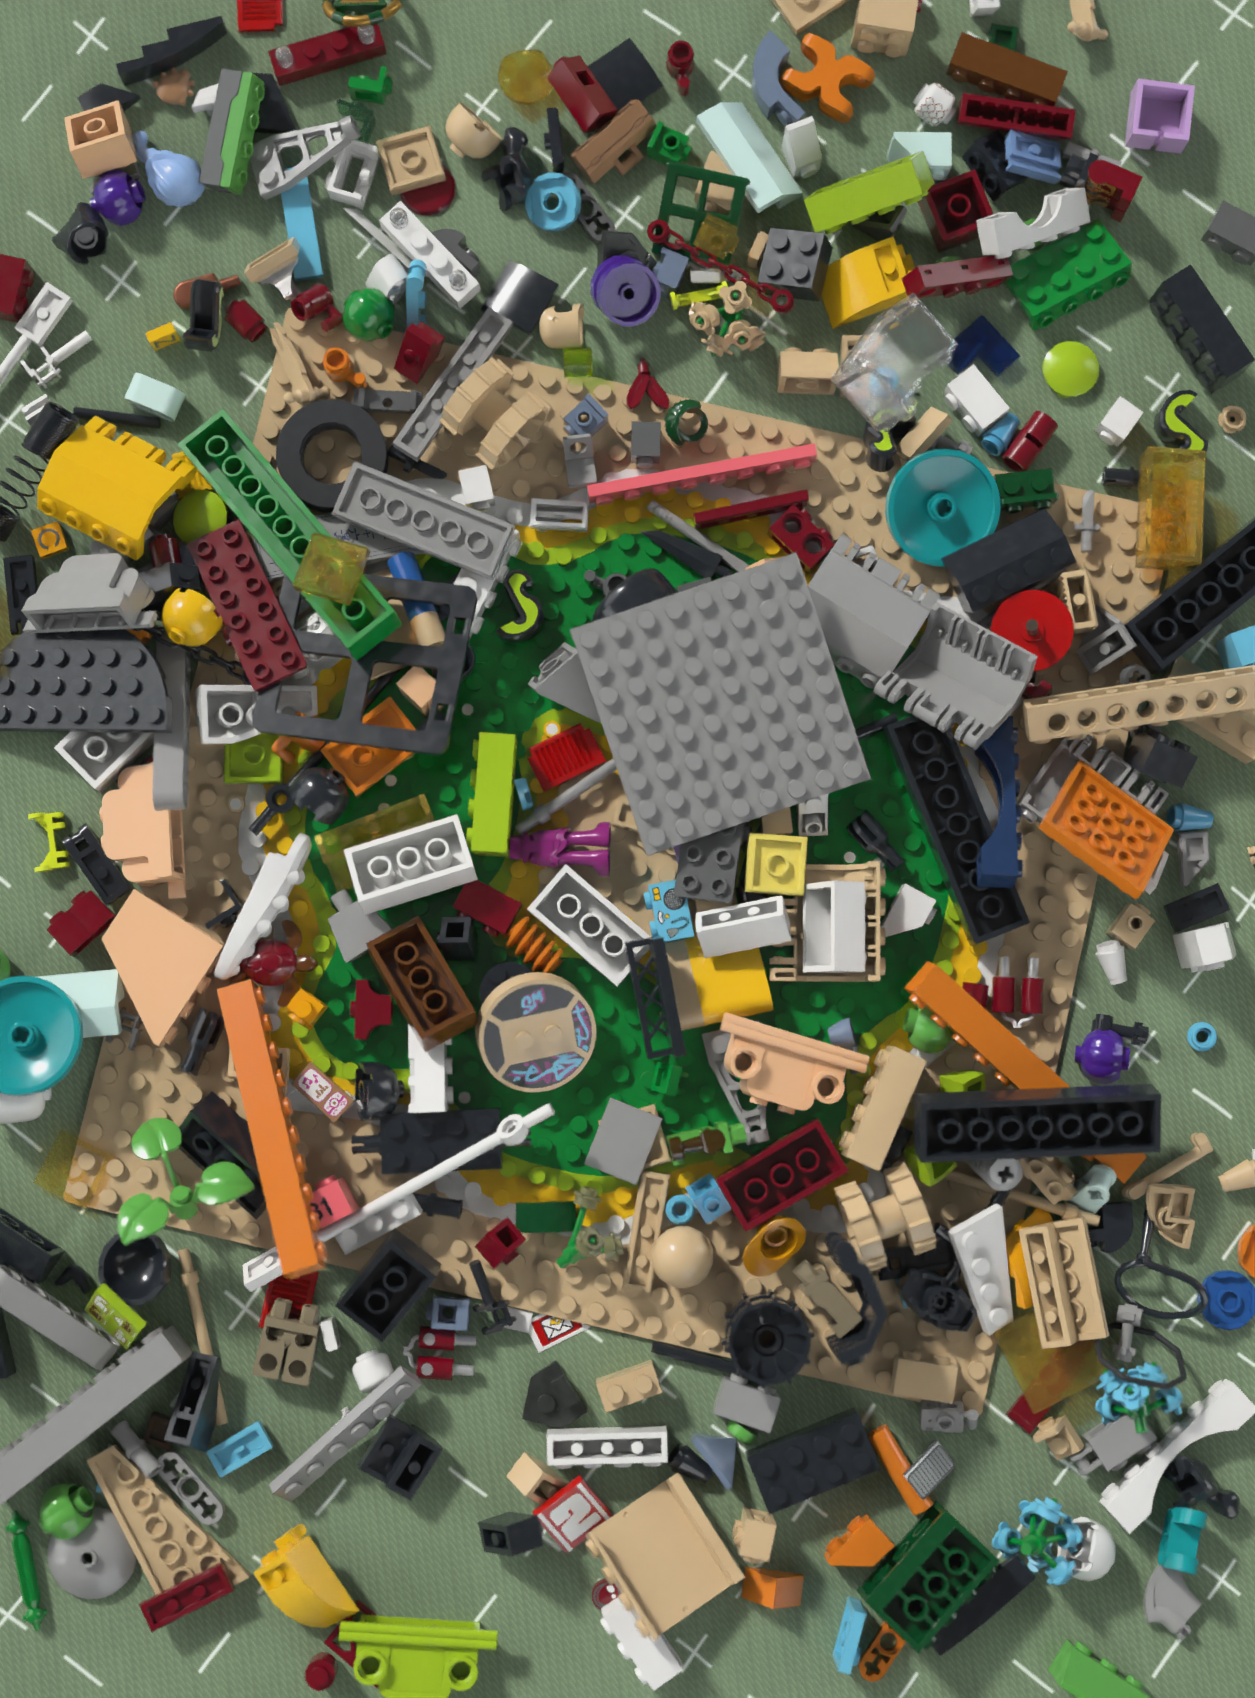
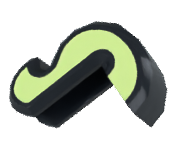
(204, 315)

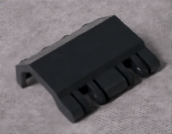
(863, 1335)

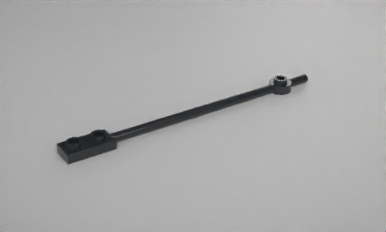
(317, 757)

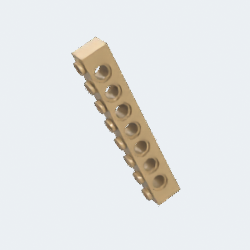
(1128, 696)

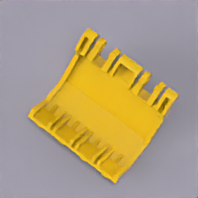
(109, 485)

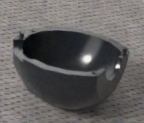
(135, 1270)

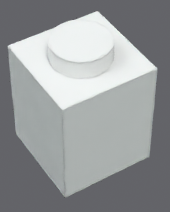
(1118, 422)
(477, 488)

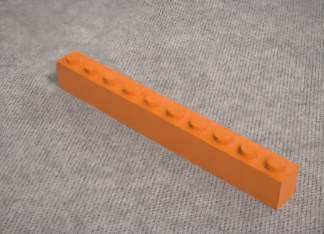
(995, 1046)
(271, 1129)

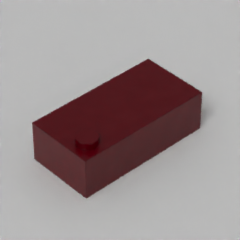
(781, 1174)

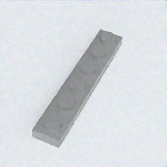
(474, 352)
(345, 1434)

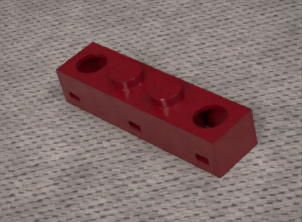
(950, 278)

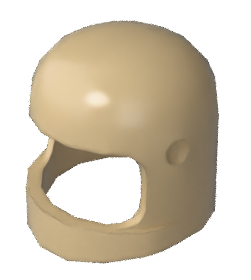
(563, 328)

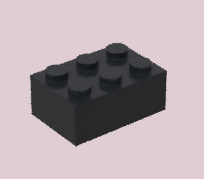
(388, 1285)

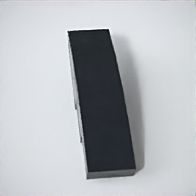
(183, 44)
(991, 1597)

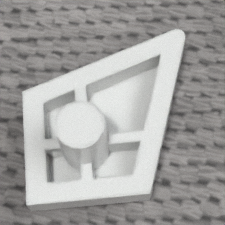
(205, 100)

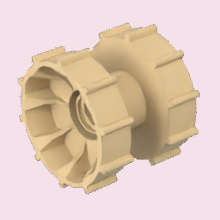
(482, 403)
(886, 1217)

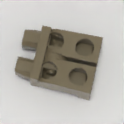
(826, 1295)
(289, 1333)

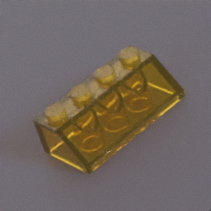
(1170, 508)

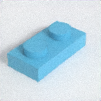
(240, 1448)

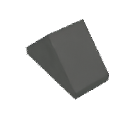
(883, 226)

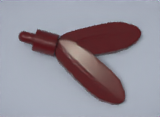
(646, 383)

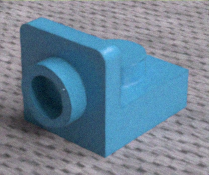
(708, 1198)

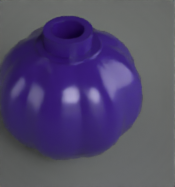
(118, 197)
(1102, 1056)

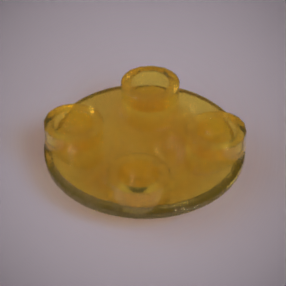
(524, 76)

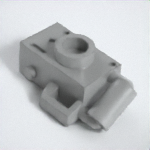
(947, 1416)

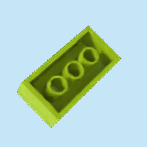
(870, 192)
(493, 794)

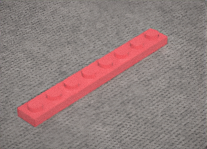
(714, 473)

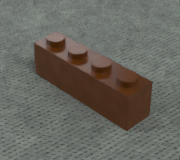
(1005, 72)

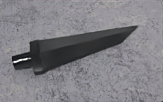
(697, 558)

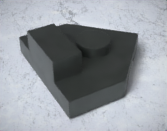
(623, 243)
(552, 1398)

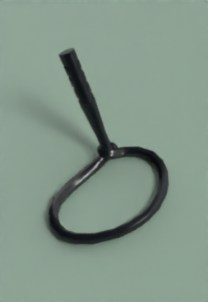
(1144, 1259)

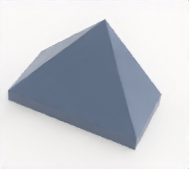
(719, 1454)

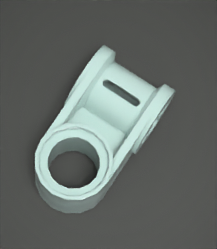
(1093, 1188)

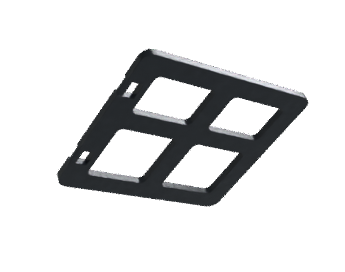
(349, 729)

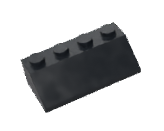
(1007, 560)
(218, 1134)
(26, 1249)

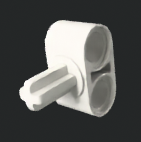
(389, 277)

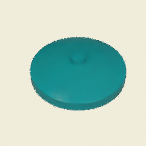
(941, 504)
(37, 1035)

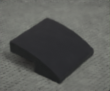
(625, 74)
(521, 296)

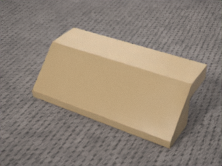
(1063, 1282)

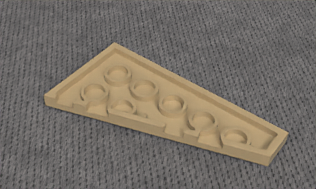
(156, 1526)

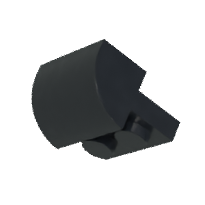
(400, 1456)

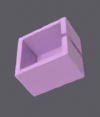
(1159, 116)

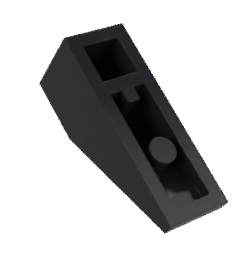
(196, 1404)

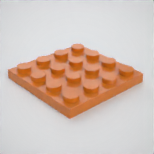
(1106, 829)

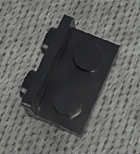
(989, 160)

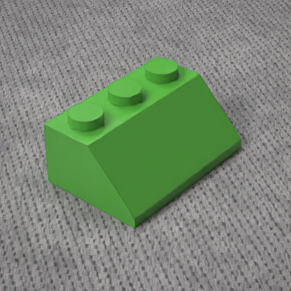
(1090, 1678)

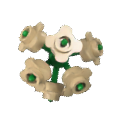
(741, 333)

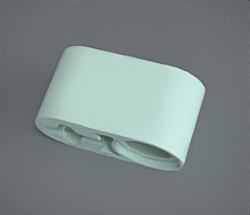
(154, 397)

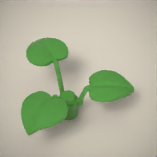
(144, 1216)

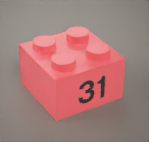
(332, 1200)

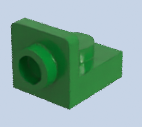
(369, 90)

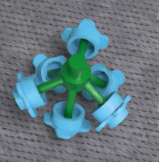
(1133, 1397)
(1035, 1544)

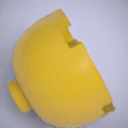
(190, 618)

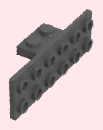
(710, 865)

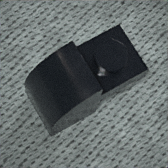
(1113, 1227)

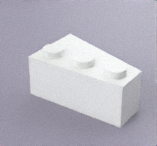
(429, 1076)

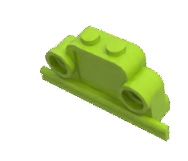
(416, 1654)

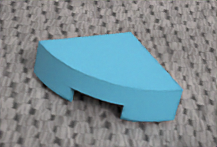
(524, 794)

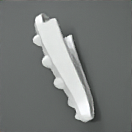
(263, 904)

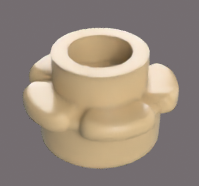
(1236, 413)

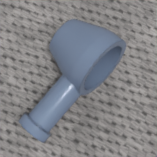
(843, 1035)

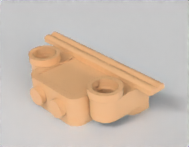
(142, 838)
(785, 1065)

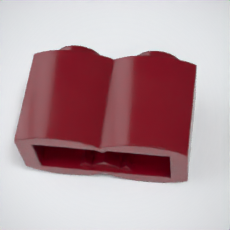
(81, 923)

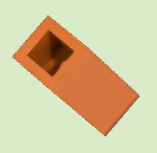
(860, 1546)

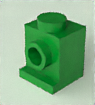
(661, 152)

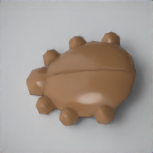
(174, 87)

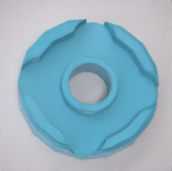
(568, 206)

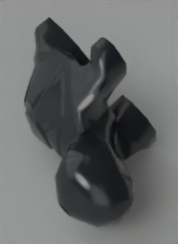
(512, 173)
(1197, 1484)

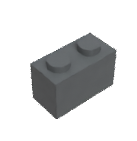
(1232, 232)

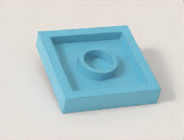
(846, 1647)

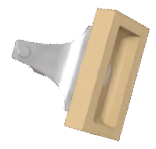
(277, 268)

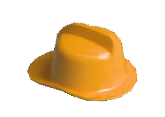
(773, 1245)

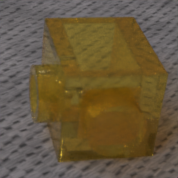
(716, 236)

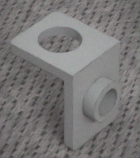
(579, 464)

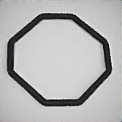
(1182, 1378)

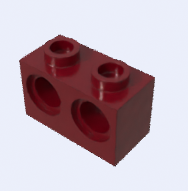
(795, 542)

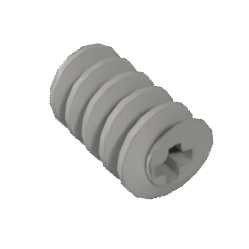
(998, 1173)

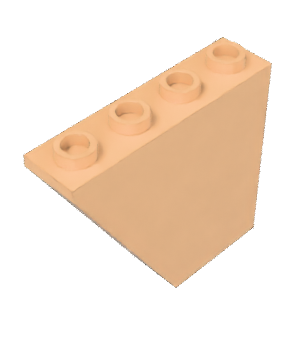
(160, 962)

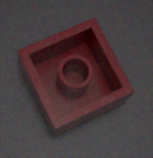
(953, 210)

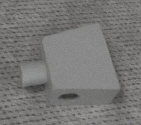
(354, 928)

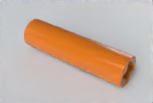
(896, 1465)

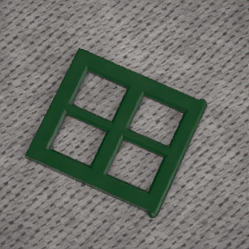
(698, 214)

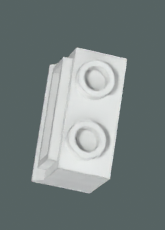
(335, 180)

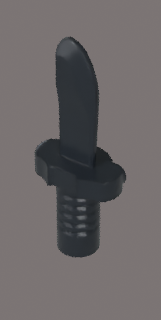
(421, 466)

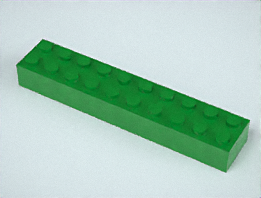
(282, 526)

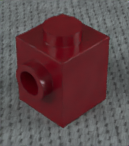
(501, 1243)

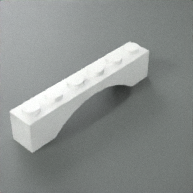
(1132, 1497)

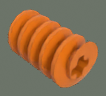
(534, 947)

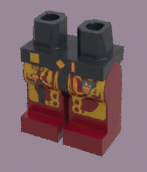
(1103, 183)

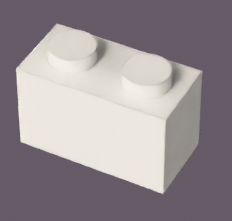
(975, 401)

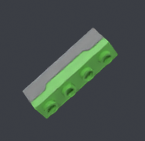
(232, 131)

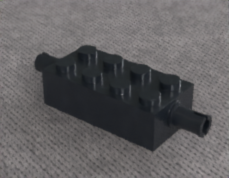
(426, 1139)

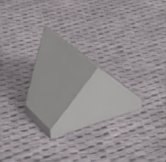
(1105, 642)

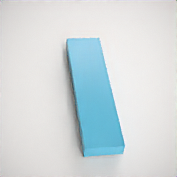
(301, 225)

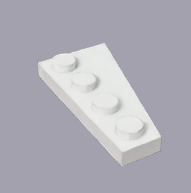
(984, 1265)

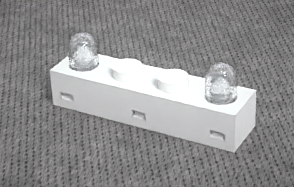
(422, 245)

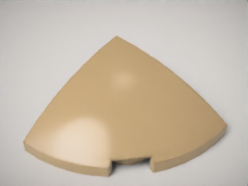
(1170, 1210)

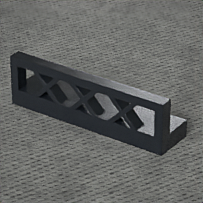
(666, 997)

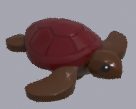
(276, 963)

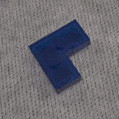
(985, 342)

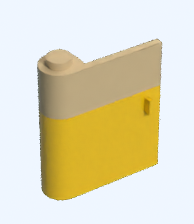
(716, 984)

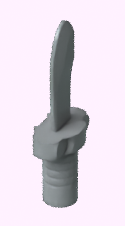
(1087, 526)

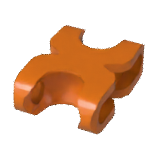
(827, 78)

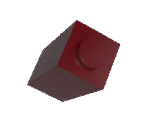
(581, 93)

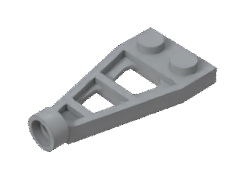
(268, 164)
(715, 1047)

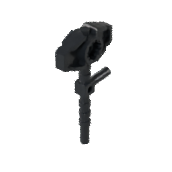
(937, 1297)

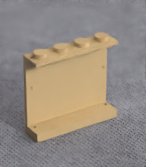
(663, 1557)

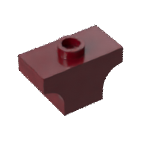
(418, 351)
(370, 1009)

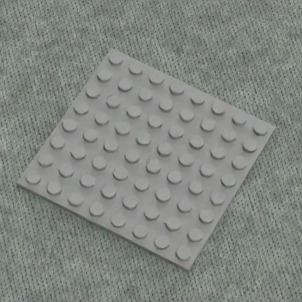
(720, 703)

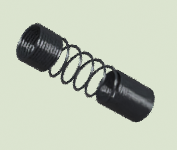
(45, 436)

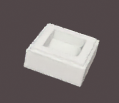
(330, 1334)

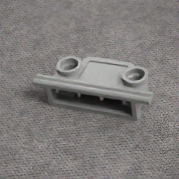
(90, 595)

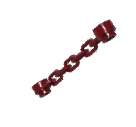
(664, 239)

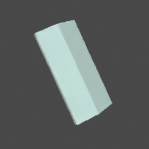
(748, 155)
(96, 998)

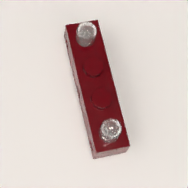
(326, 53)

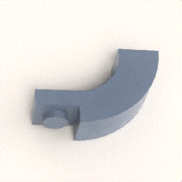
(767, 91)

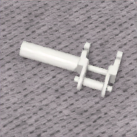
(56, 358)

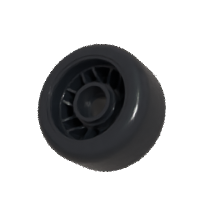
(635, 591)

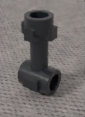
(1137, 1033)

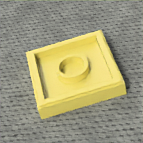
(776, 864)

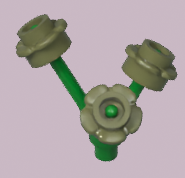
(588, 1242)

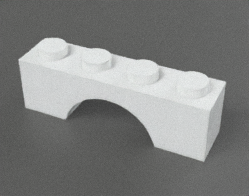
(1060, 213)

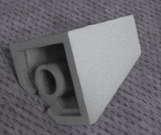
(565, 682)

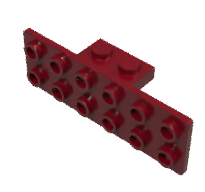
(247, 606)

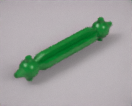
(26, 1570)

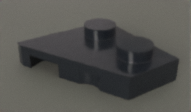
(272, 110)

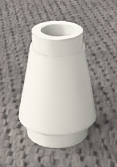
(1112, 960)

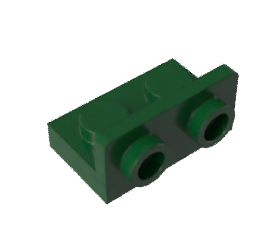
(1026, 490)

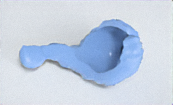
(169, 174)

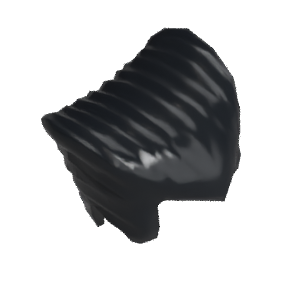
(83, 234)

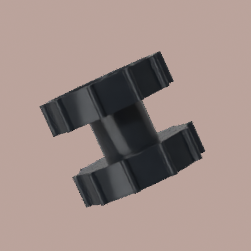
(784, 1355)

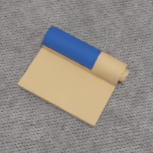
(419, 620)

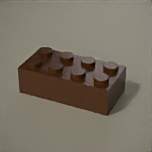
(422, 983)

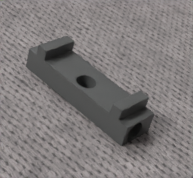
(374, 400)

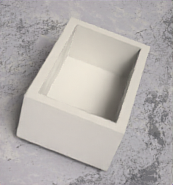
(834, 927)

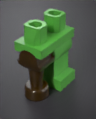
(705, 1139)

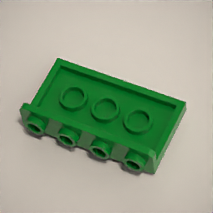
(1068, 274)

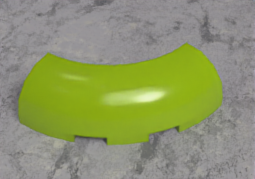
(956, 1081)

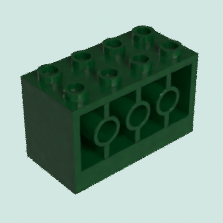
(911, 1565)

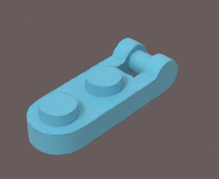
(414, 295)

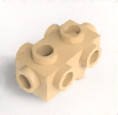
(1051, 1177)

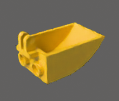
(865, 282)
(303, 1582)

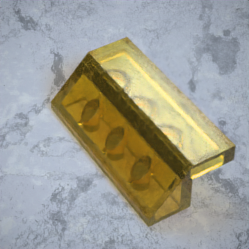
(377, 825)

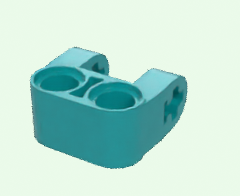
(1181, 1539)

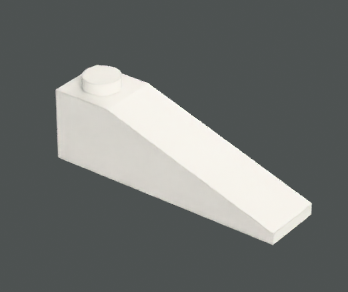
(227, 711)

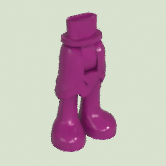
(550, 848)

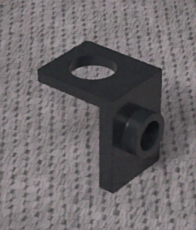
(229, 916)

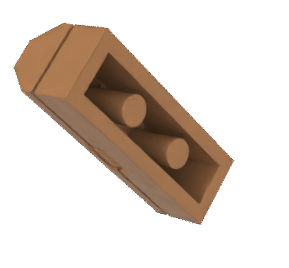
(617, 135)

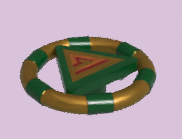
(366, 11)

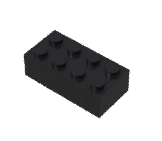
(1200, 329)
(812, 1460)

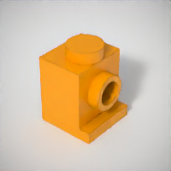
(306, 1008)

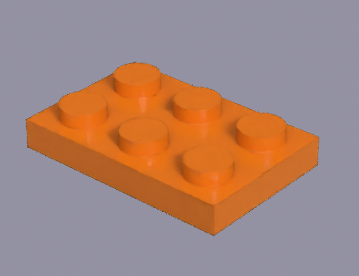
(367, 765)

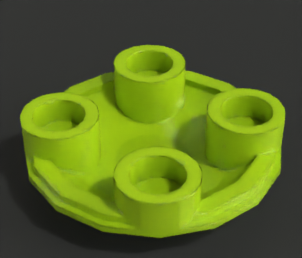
(1070, 369)
(199, 515)

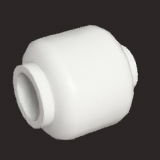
(371, 1370)

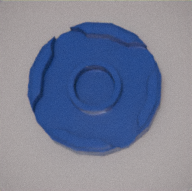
(1229, 1299)

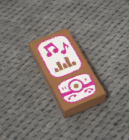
(323, 1092)

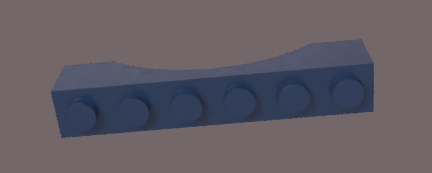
(998, 857)

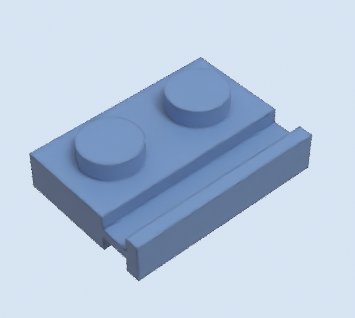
(1032, 156)

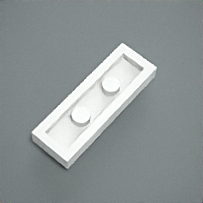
(379, 1224)

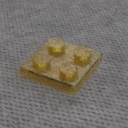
(331, 568)
(58, 1163)

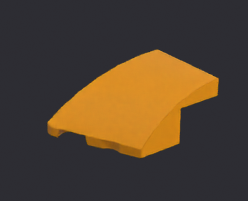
(1015, 1256)

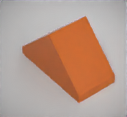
(772, 1587)

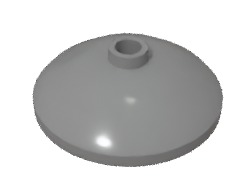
(111, 1553)

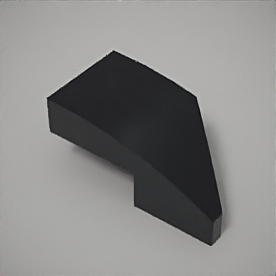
(105, 94)

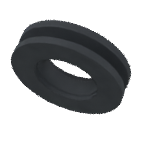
(308, 423)

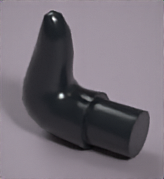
(78, 1275)

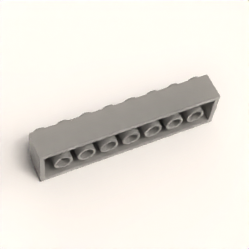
(90, 1408)

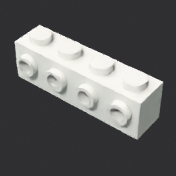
(607, 1446)

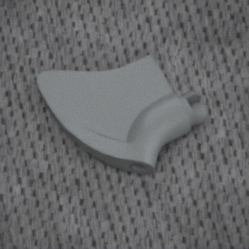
(1169, 1601)

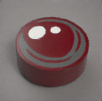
(604, 1593)

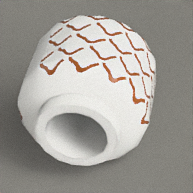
(934, 104)

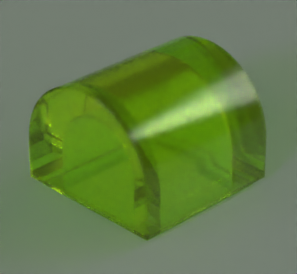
(577, 362)

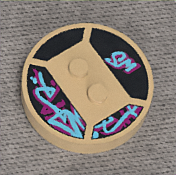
(535, 1032)

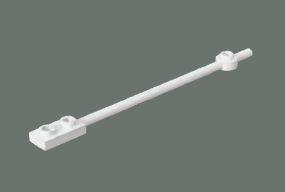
(36, 324)
(510, 1132)

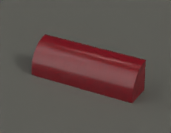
(1016, 115)

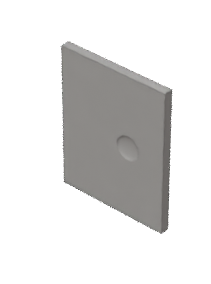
(623, 1141)

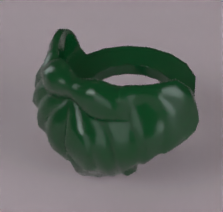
(672, 421)

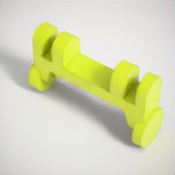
(699, 296)
(51, 859)

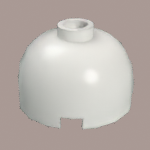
(1094, 1553)

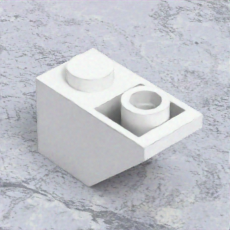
(813, 817)

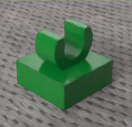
(667, 1079)

